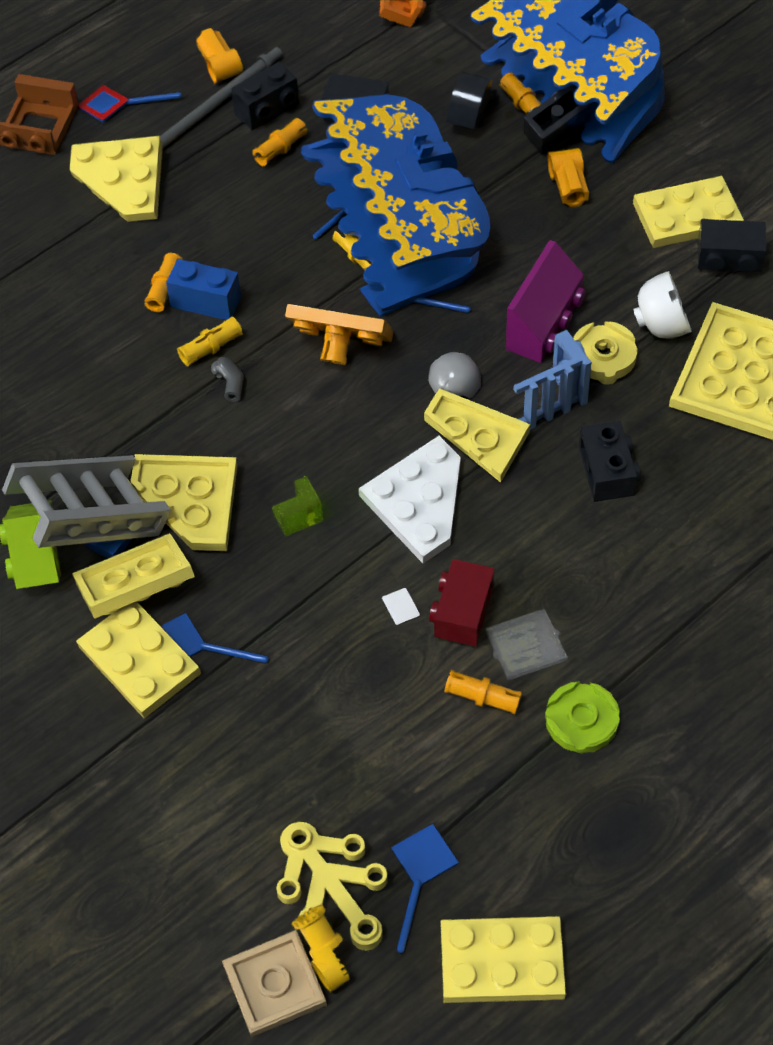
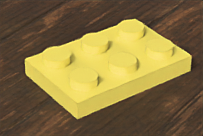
(676, 211)
(133, 575)
(138, 658)
(502, 959)

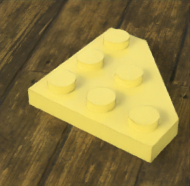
(122, 174)
(195, 490)

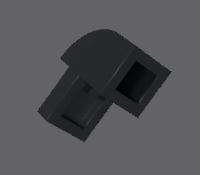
(470, 100)

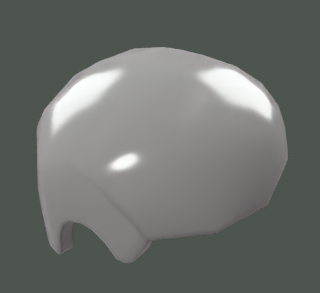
(455, 374)

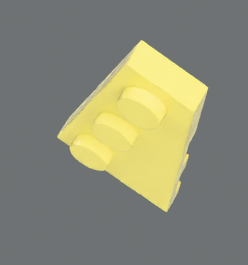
(478, 431)

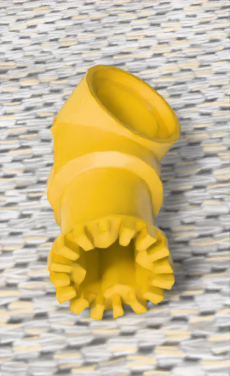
(322, 942)

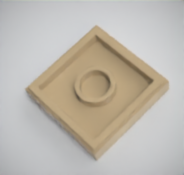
(274, 983)

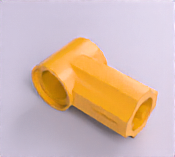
(220, 59)
(568, 170)

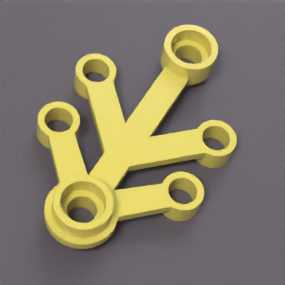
(329, 877)

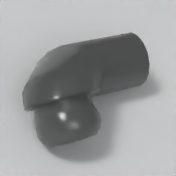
(233, 375)

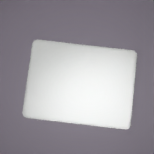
(400, 606)

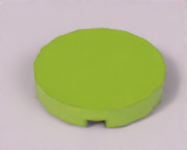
(582, 717)

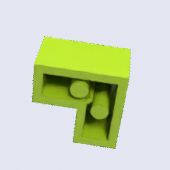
(27, 562)

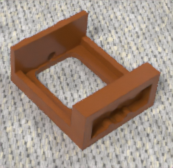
(44, 99)

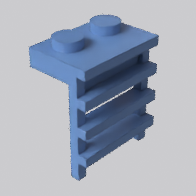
(569, 370)

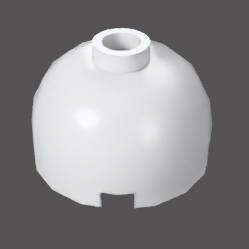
(661, 308)

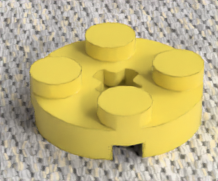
(622, 347)

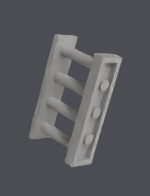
(79, 523)

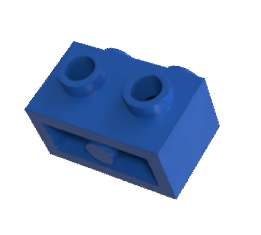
(203, 289)

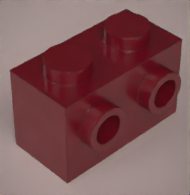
(463, 602)

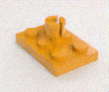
(338, 329)

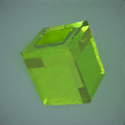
(299, 511)

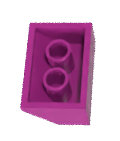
(544, 304)

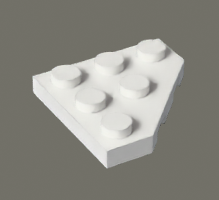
(418, 498)

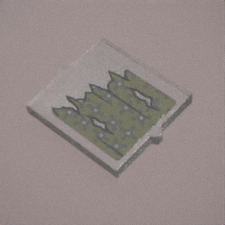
(526, 644)

